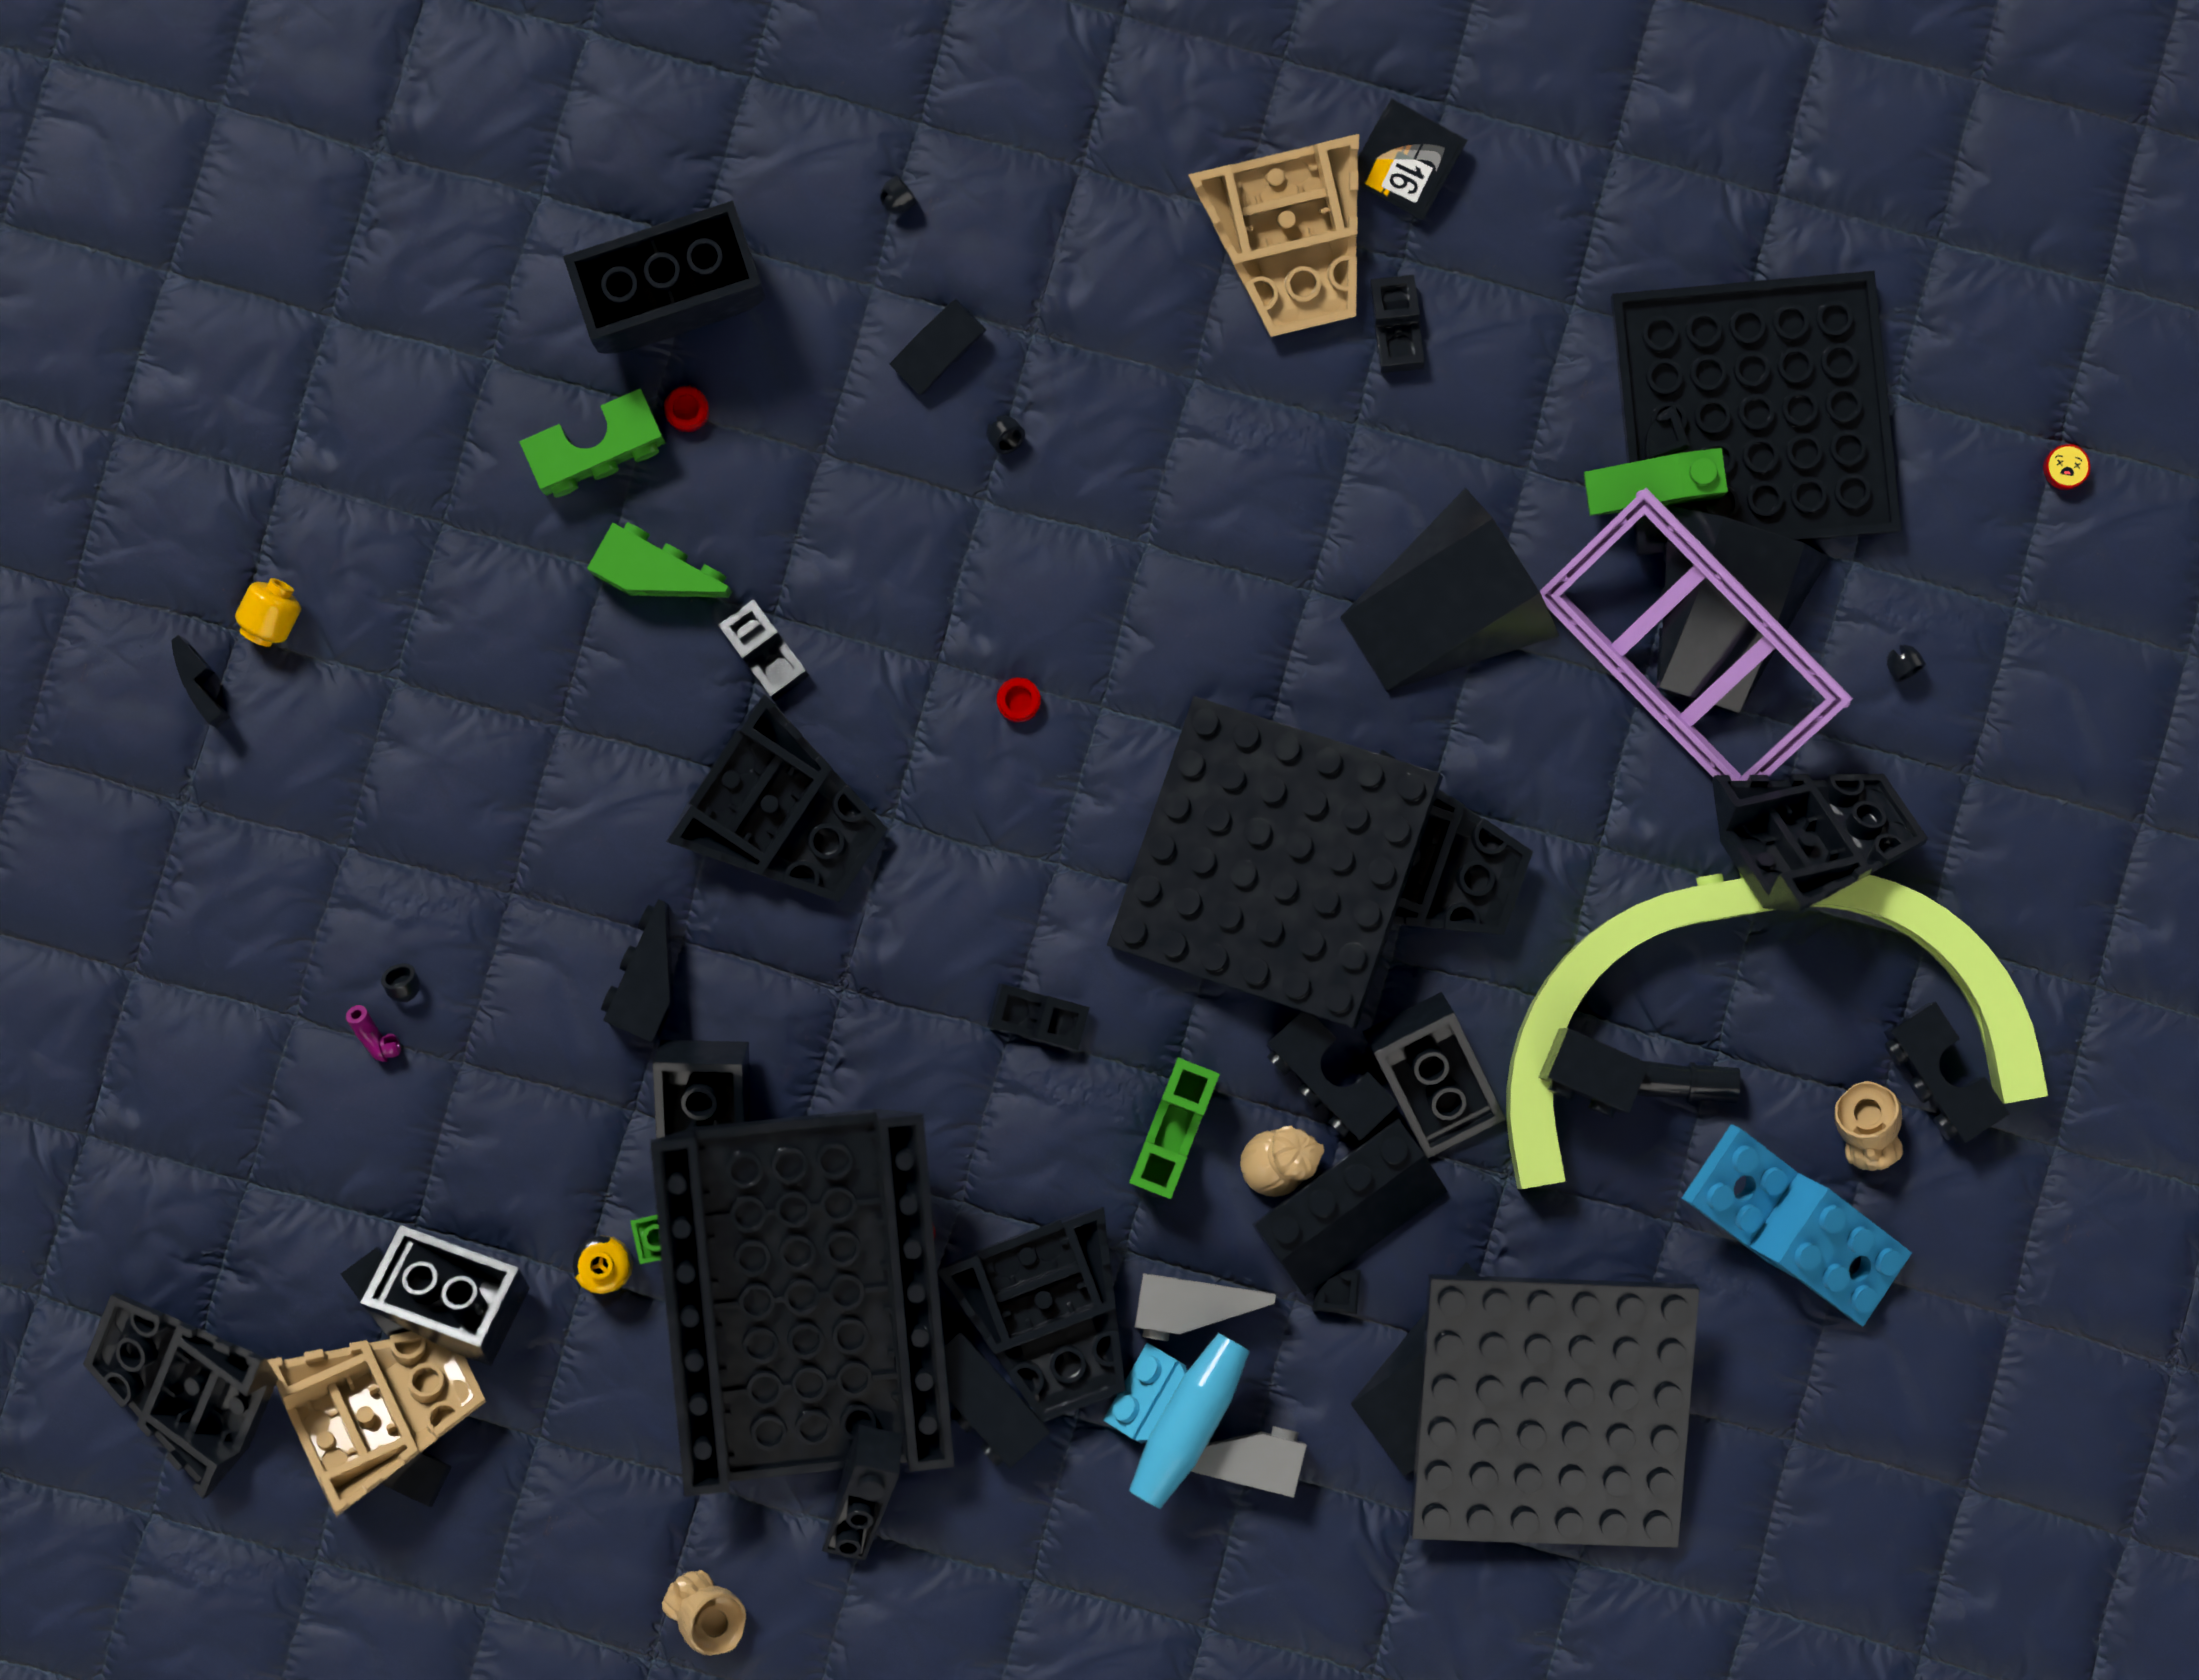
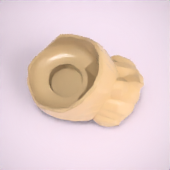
(1869, 1123)
(1280, 1160)
(705, 1613)

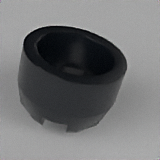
(897, 196)
(1009, 442)
(1906, 664)
(401, 982)

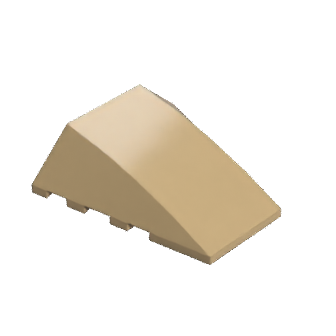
(1290, 231)
(373, 1408)

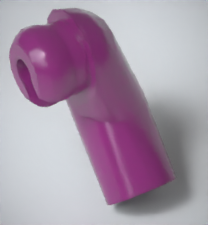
(367, 1032)

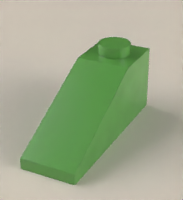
(1670, 478)

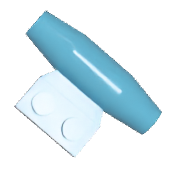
(1175, 1412)

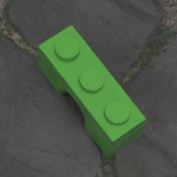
(629, 434)
(1174, 1128)

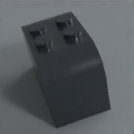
(665, 280)

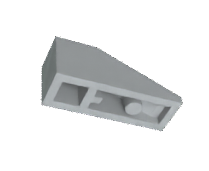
(1184, 1305)
(1256, 1460)

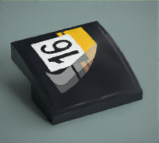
(1408, 158)

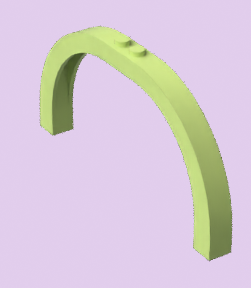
(1985, 983)

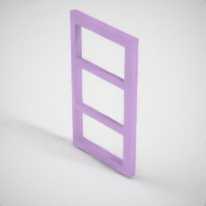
(1705, 566)

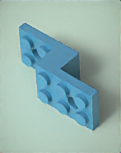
(1797, 1225)

